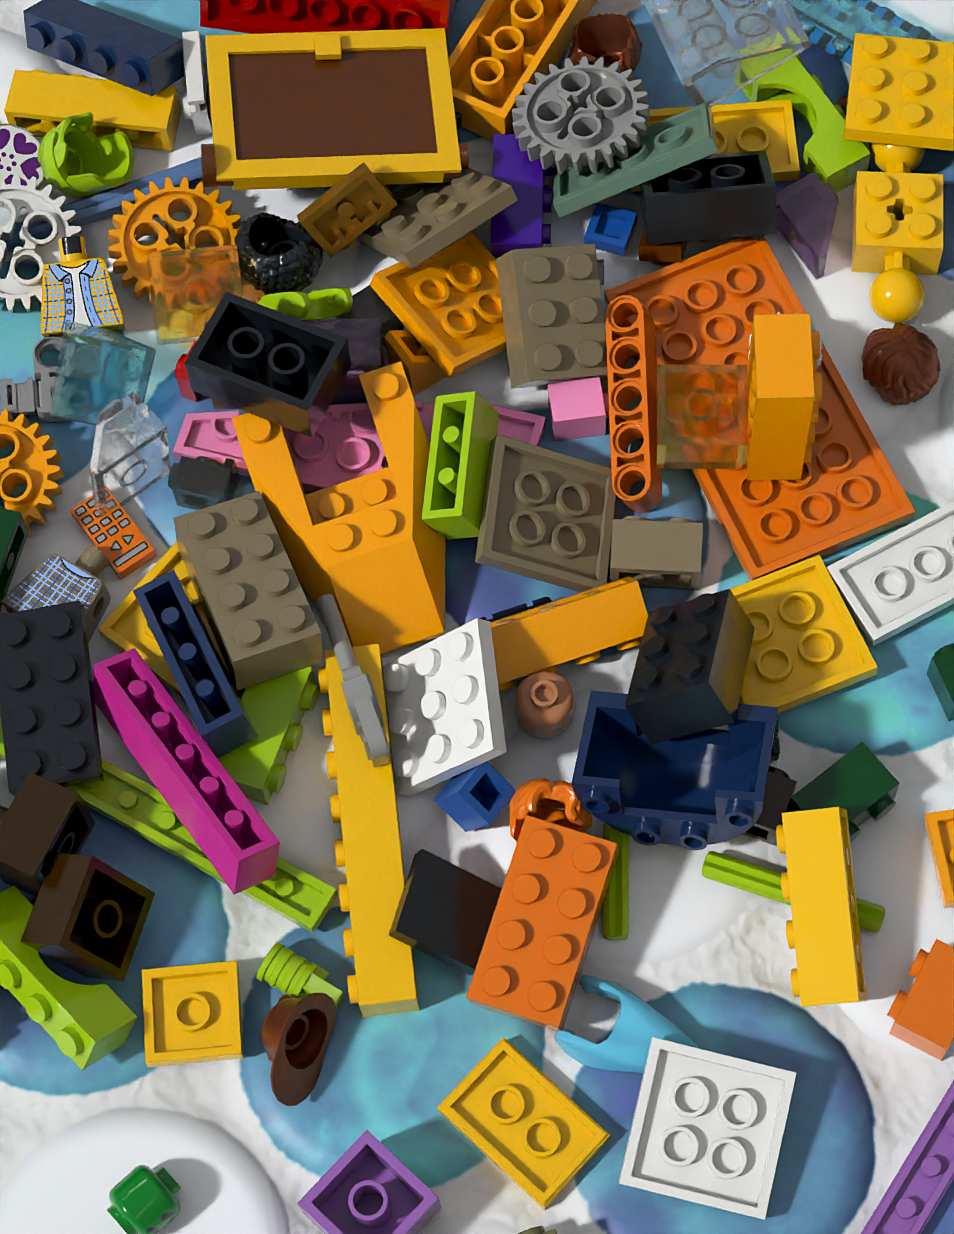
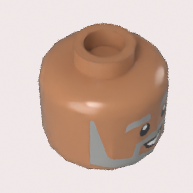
(544, 704)

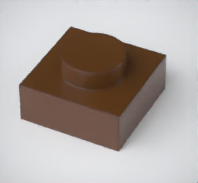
(661, 254)

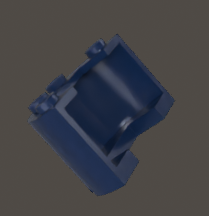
(679, 789)

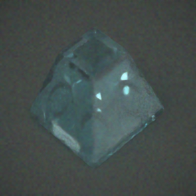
(97, 369)

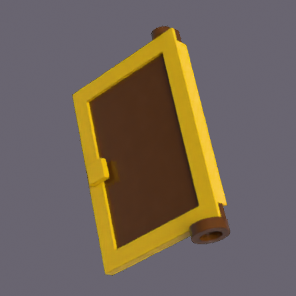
(324, 103)

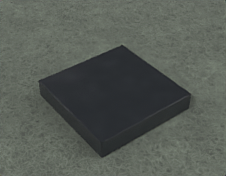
(445, 911)

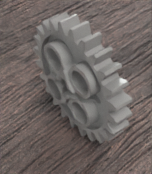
(581, 115)

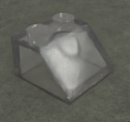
(127, 452)

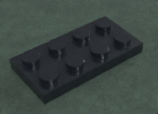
(48, 697)

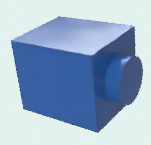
(475, 797)

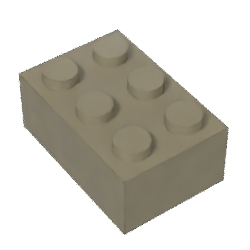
(552, 314)

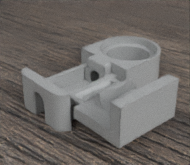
(34, 394)

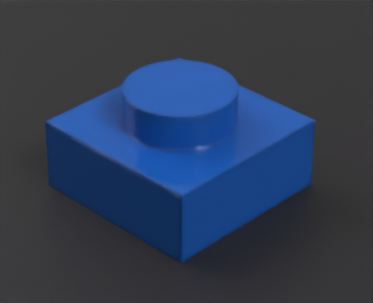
(610, 229)

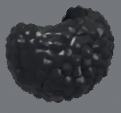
(277, 254)

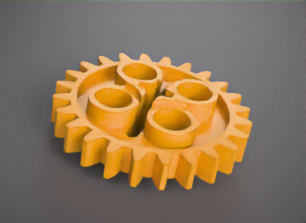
(208, 224)
(28, 464)

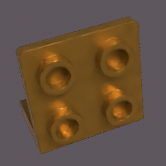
(347, 210)

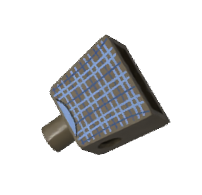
(61, 582)

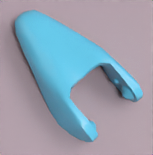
(631, 1036)

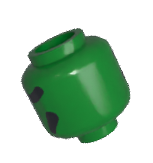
(144, 1200)

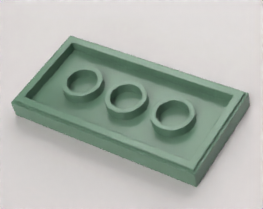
(664, 149)

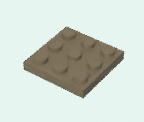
(437, 215)
(546, 515)

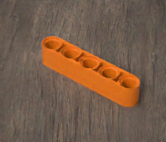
(624, 386)

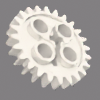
(42, 252)

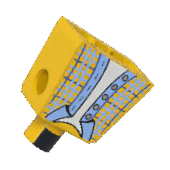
(78, 291)

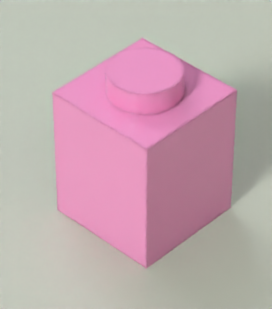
(577, 408)

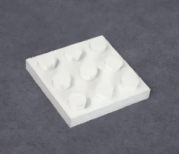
(444, 708)
(707, 1128)

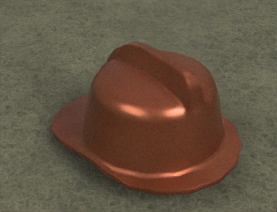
(296, 1044)

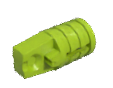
(295, 975)

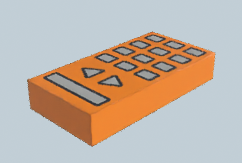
(114, 537)

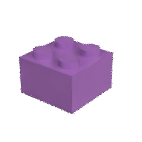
(369, 1194)

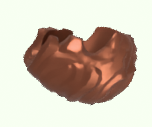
(607, 37)
(900, 363)

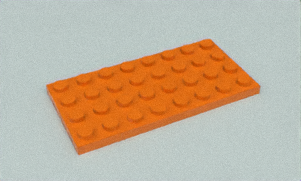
(848, 489)

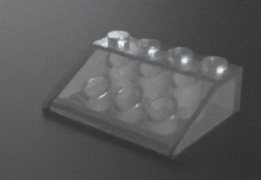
(725, 42)

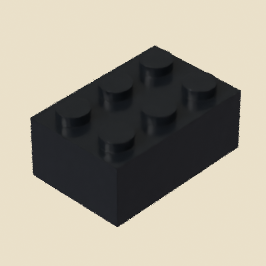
(711, 200)
(268, 364)
(690, 667)

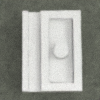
(196, 80)

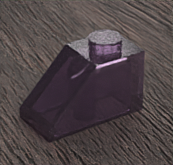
(807, 220)

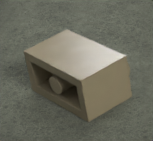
(657, 552)

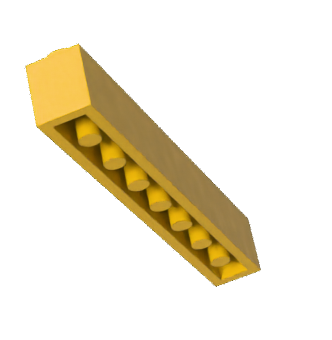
(368, 849)

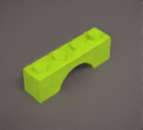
(826, 152)
(81, 1018)

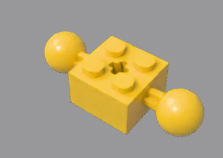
(897, 230)

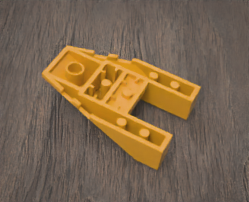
(364, 533)

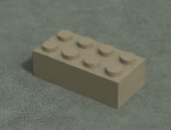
(248, 590)

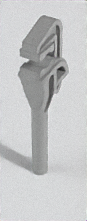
(356, 686)

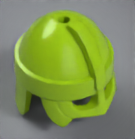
(82, 162)

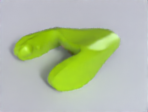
(315, 305)

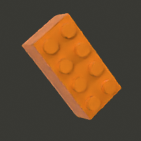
(543, 923)

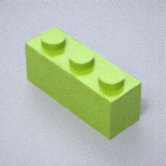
(458, 464)
(276, 714)

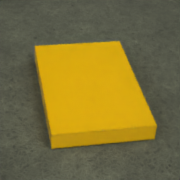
(523, 1123)

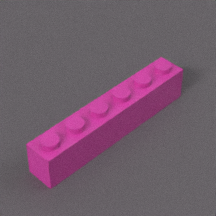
(185, 771)

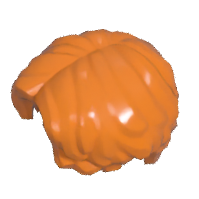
(549, 802)

